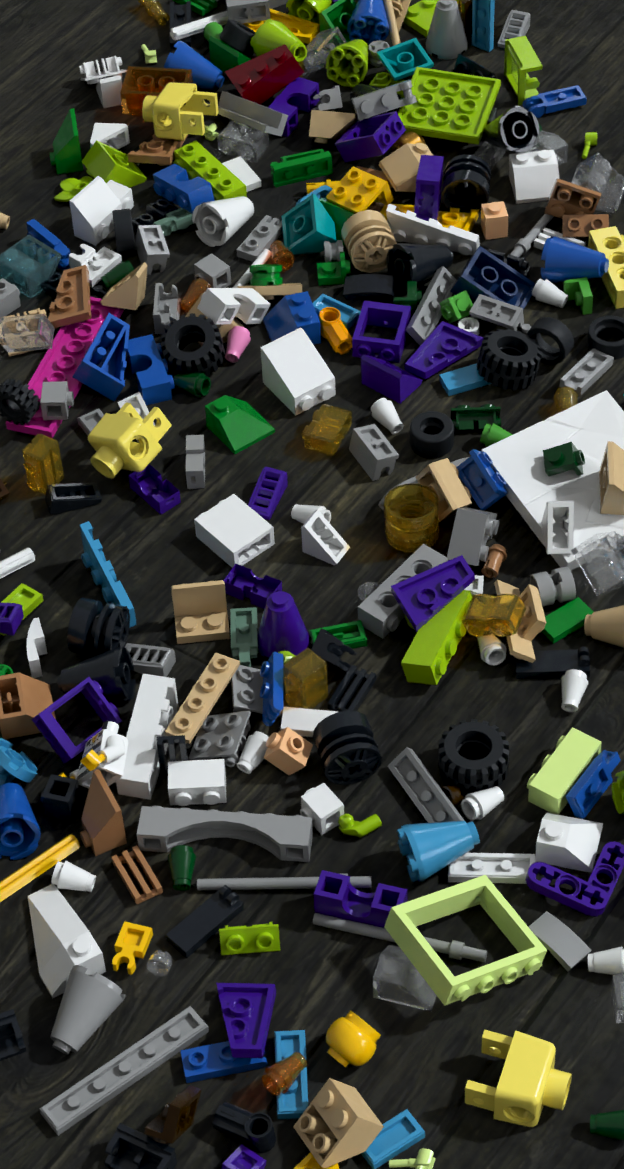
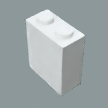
(234, 531)

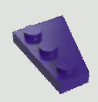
(432, 590)
(247, 1016)

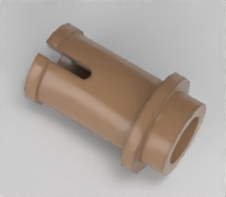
(496, 555)

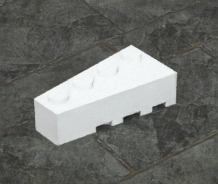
(151, 716)

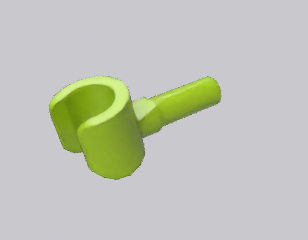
(590, 140)

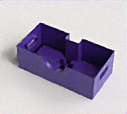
(158, 494)
(243, 583)

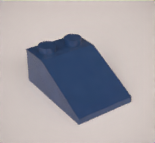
(493, 278)

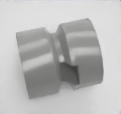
(554, 586)

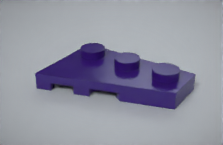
(441, 349)

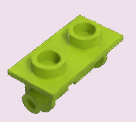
(249, 939)

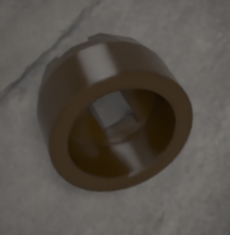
(455, 792)

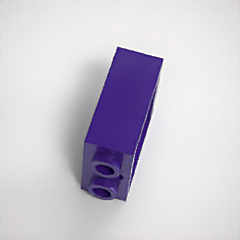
(371, 137)
(428, 187)
(383, 316)
(56, 735)

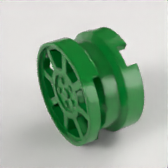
(266, 274)

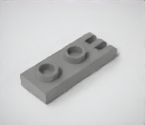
(260, 238)

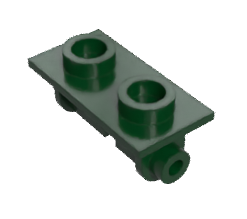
(464, 417)

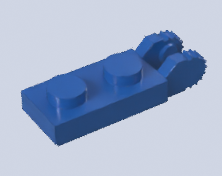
(555, 101)
(45, 236)

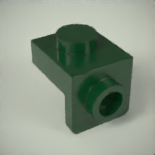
(413, 297)
(563, 458)

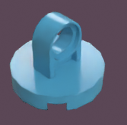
(15, 764)

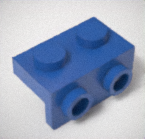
(481, 480)

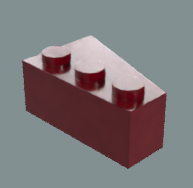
(265, 74)

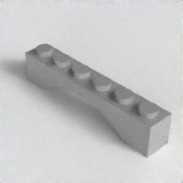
(282, 835)

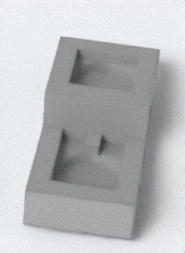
(559, 940)

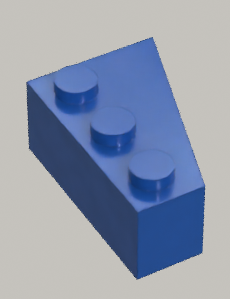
(104, 360)

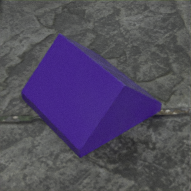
(388, 378)

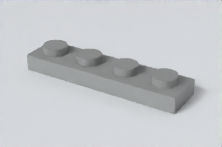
(429, 310)
(423, 788)

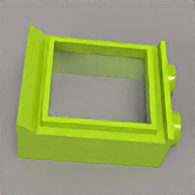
(518, 61)

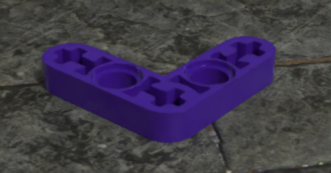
(592, 888)

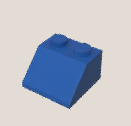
(292, 313)

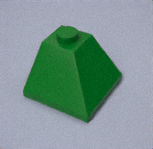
(67, 147)
(236, 423)

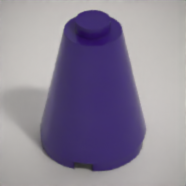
(281, 626)

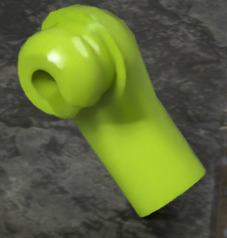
(357, 828)

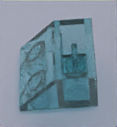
(28, 265)

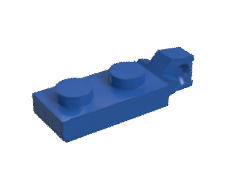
(592, 783)

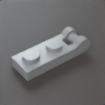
(383, 100)

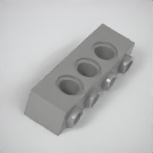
(380, 610)

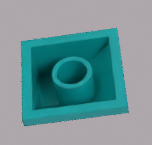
(404, 58)
(307, 227)

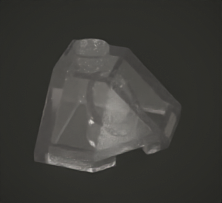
(400, 981)

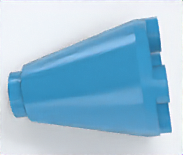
(435, 845)

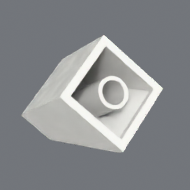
(296, 372)

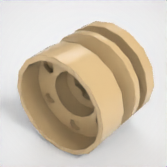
(368, 240)

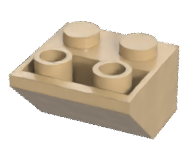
(337, 1124)

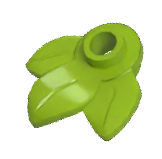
(72, 187)

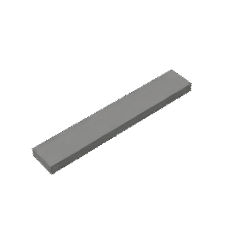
(123, 1070)

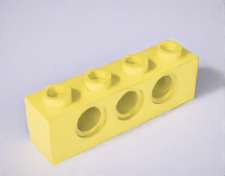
(612, 245)

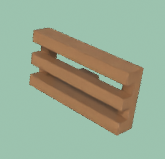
(128, 858)

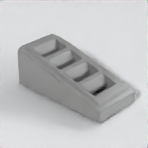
(515, 26)
(162, 654)

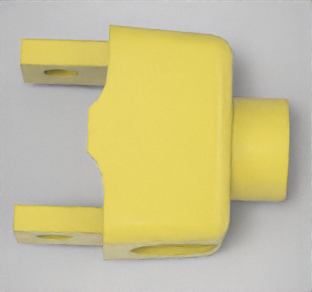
(173, 118)
(114, 437)
(525, 1081)

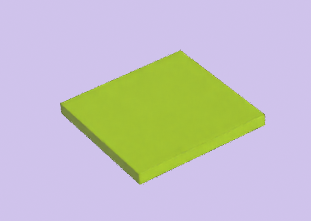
(449, 105)

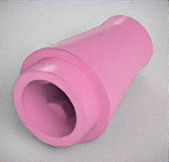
(237, 341)

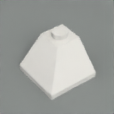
(568, 842)

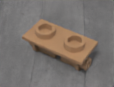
(581, 224)

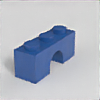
(177, 188)
(151, 370)

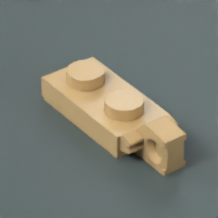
(269, 291)

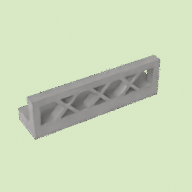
(251, 114)

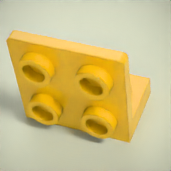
(359, 190)

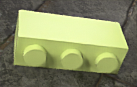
(562, 770)

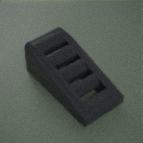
(63, 497)

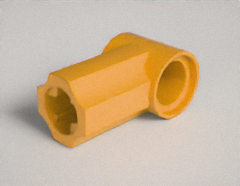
(334, 330)

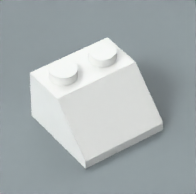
(533, 175)
(93, 211)

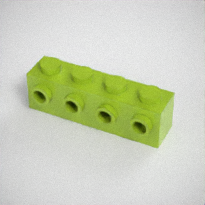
(203, 164)
(436, 642)

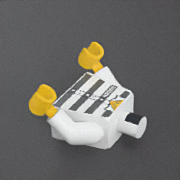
(102, 752)

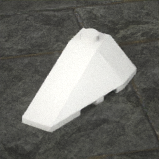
(61, 940)

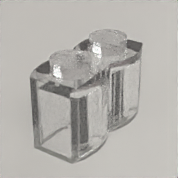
(243, 141)

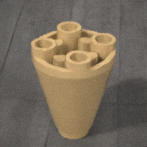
(606, 625)

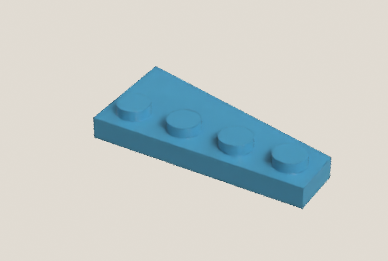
(103, 571)

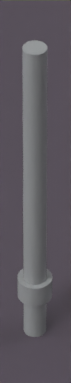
(524, 244)
(274, 883)
(456, 949)

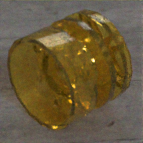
(411, 517)

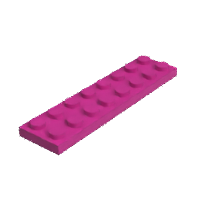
(61, 363)

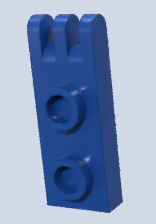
(272, 688)
(216, 1061)

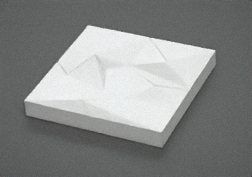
(530, 488)

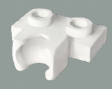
(97, 263)

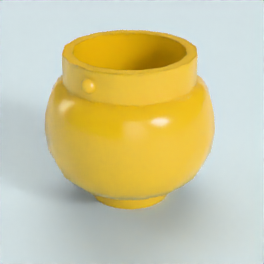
(351, 1040)

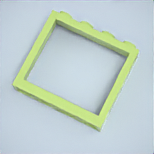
(449, 988)

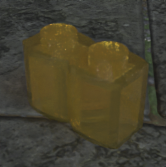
(327, 429)
(494, 615)

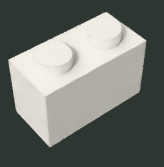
(197, 782)

